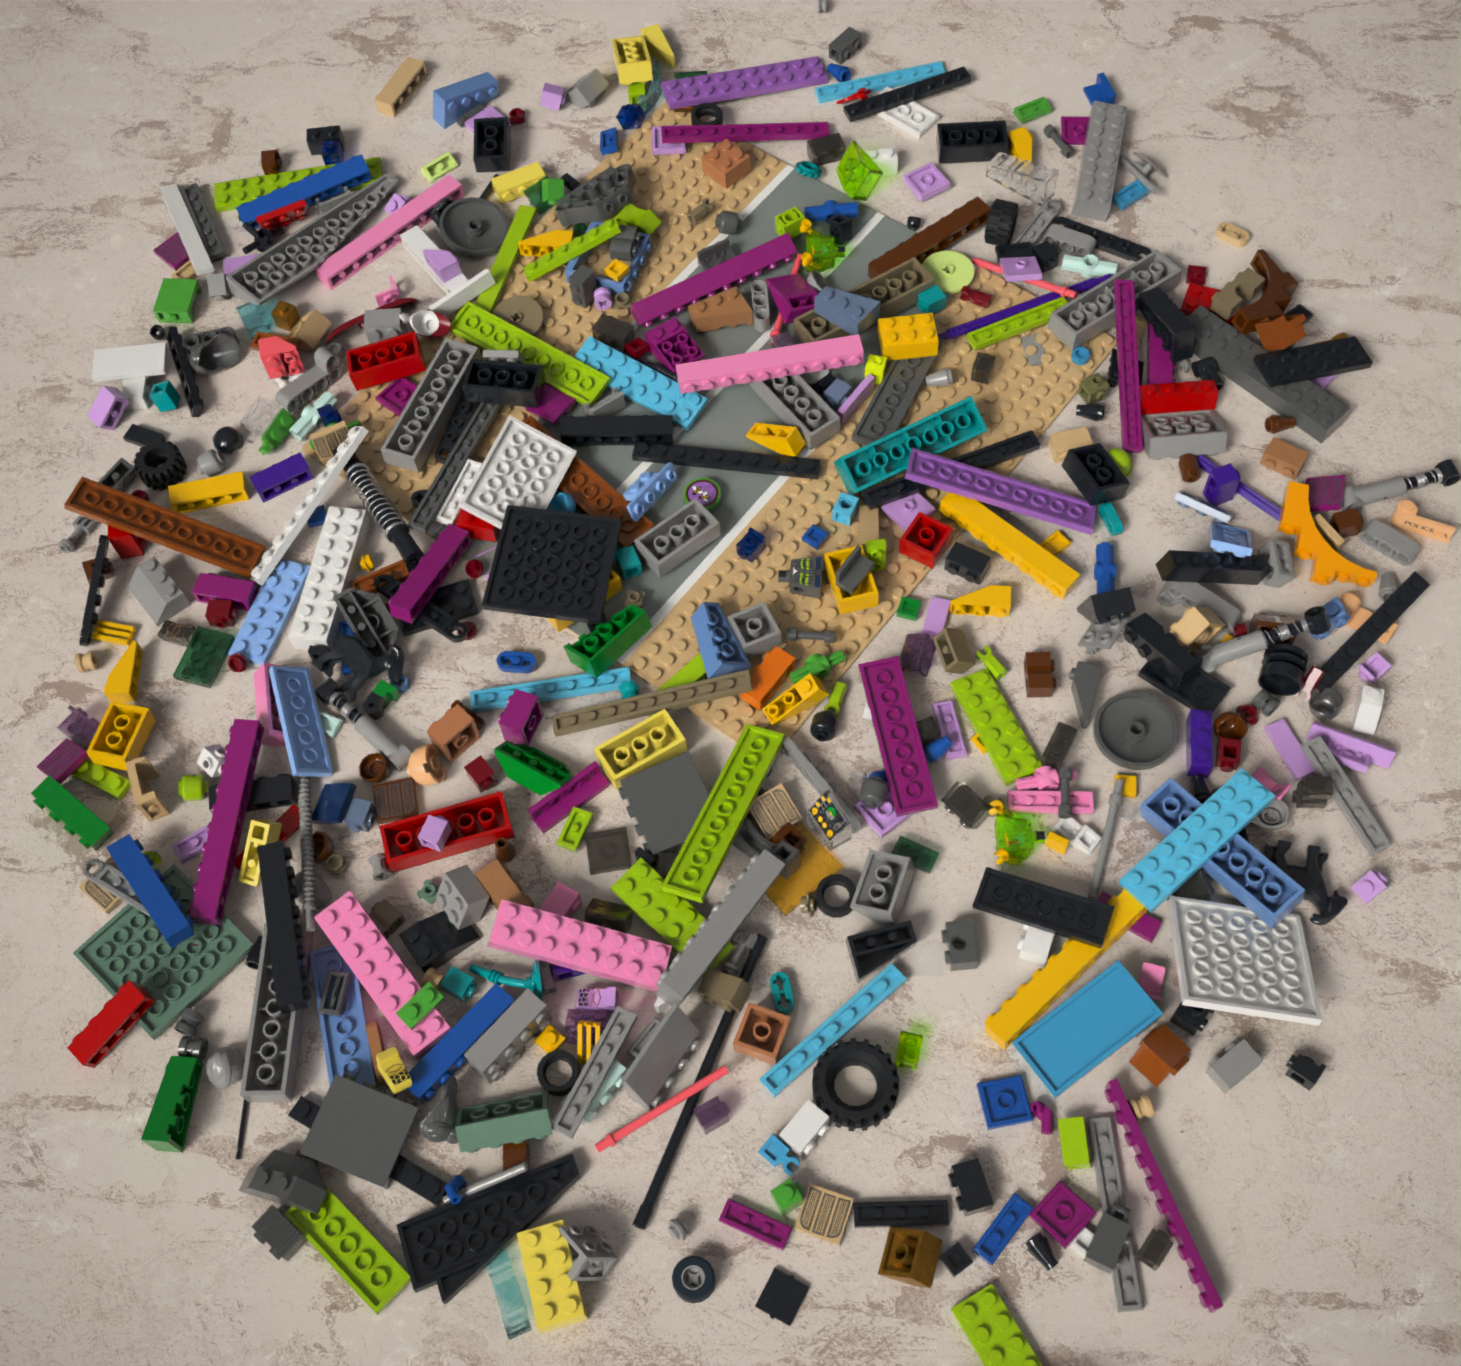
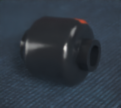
(824, 726)

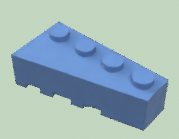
(458, 98)
(717, 642)

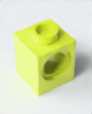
(877, 367)

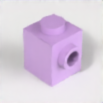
(552, 96)
(435, 832)

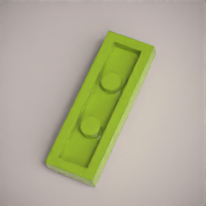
(102, 779)

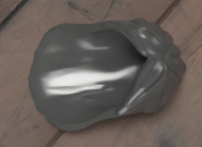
(215, 354)
(441, 1120)

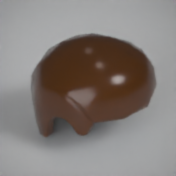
(1230, 726)
(374, 768)
(322, 847)

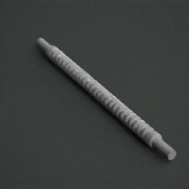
(307, 854)

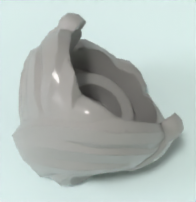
(225, 1067)

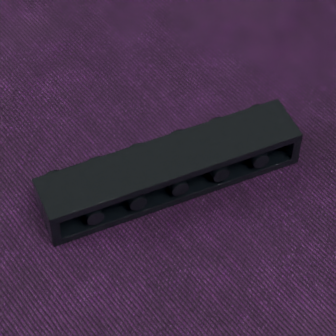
(616, 430)
(1212, 568)

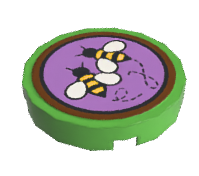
(705, 491)

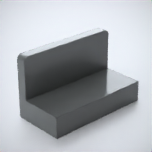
(853, 571)

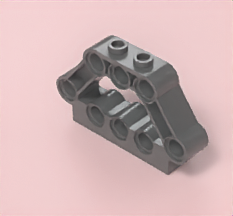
(598, 197)

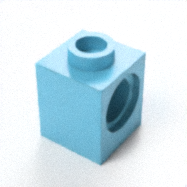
(845, 515)

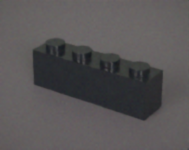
(267, 793)

